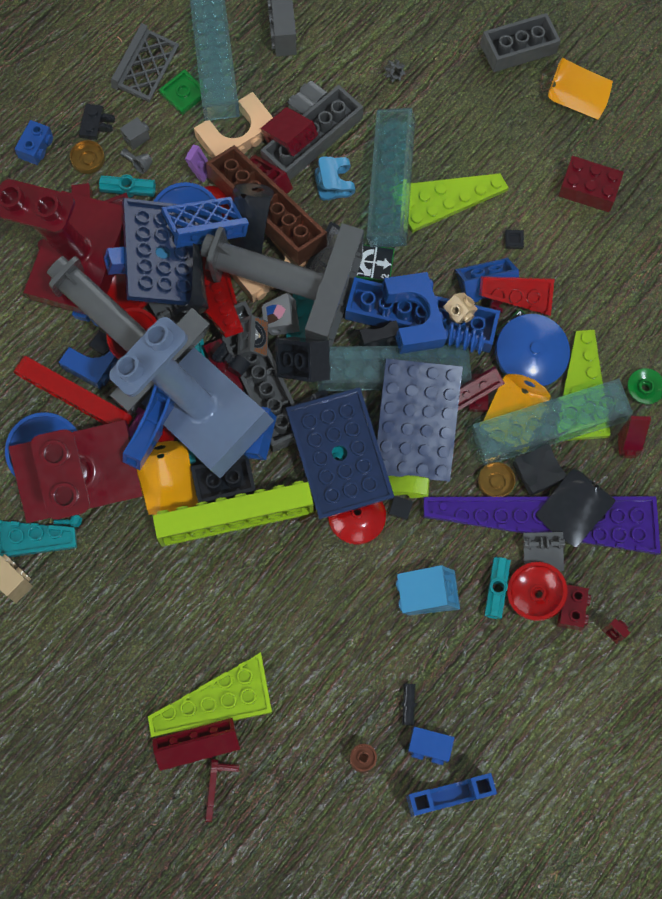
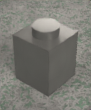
(135, 133)

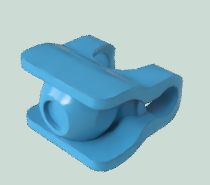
(328, 181)

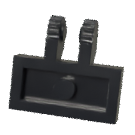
(92, 120)

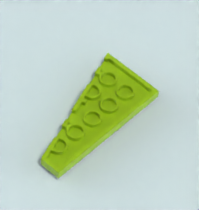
(443, 198)
(584, 373)
(233, 695)

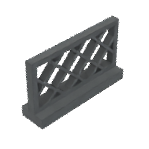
(130, 57)

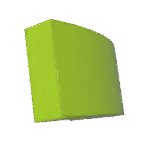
(410, 485)

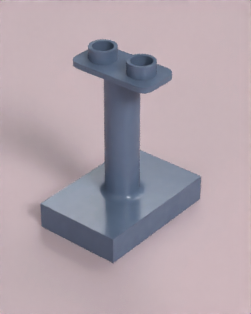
(209, 409)

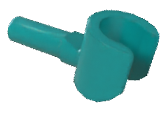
(74, 521)

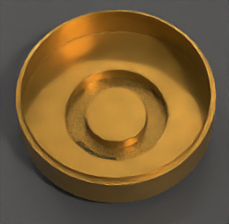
(87, 157)
(496, 480)

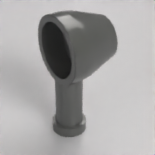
(140, 162)

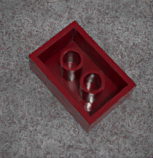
(591, 184)

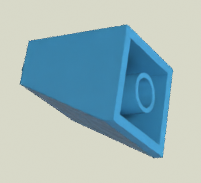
(428, 591)

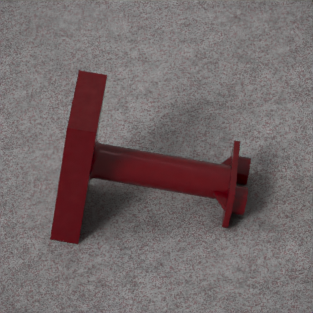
(70, 228)
(74, 471)

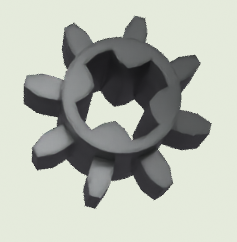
(398, 70)

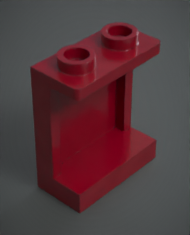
(290, 130)

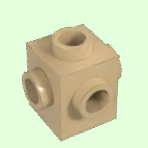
(460, 308)

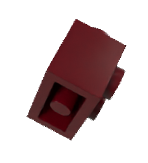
(573, 613)

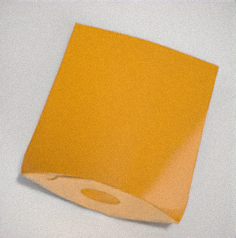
(580, 89)
(511, 398)
(168, 480)

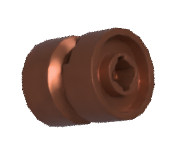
(363, 758)

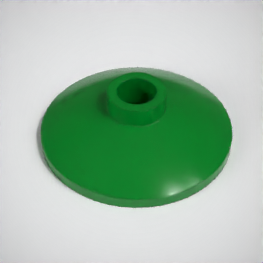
(649, 379)

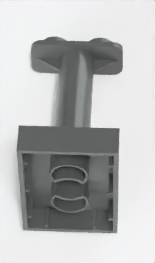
(69, 279)
(328, 289)

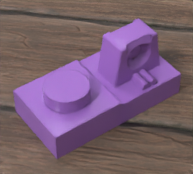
(197, 162)

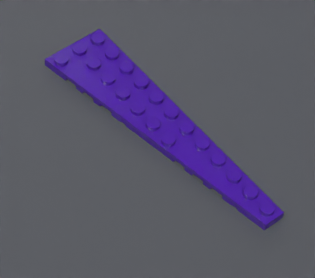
(627, 524)

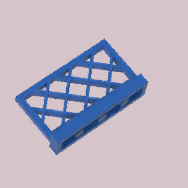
(196, 234)

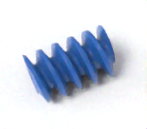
(464, 337)

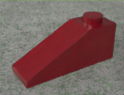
(277, 175)
(633, 436)

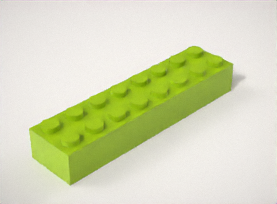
(233, 514)

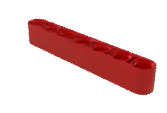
(70, 392)

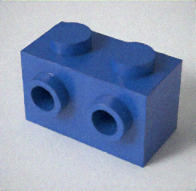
(34, 142)
(430, 745)

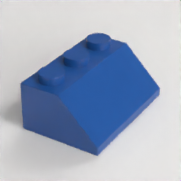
(470, 276)

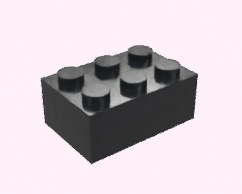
(302, 359)
(233, 482)

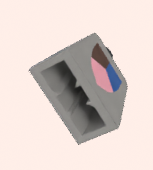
(281, 315)

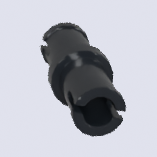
(408, 704)

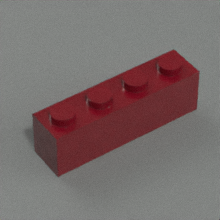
(195, 744)

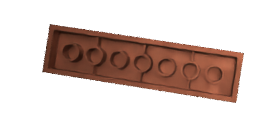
(286, 221)

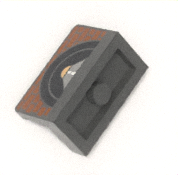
(254, 338)

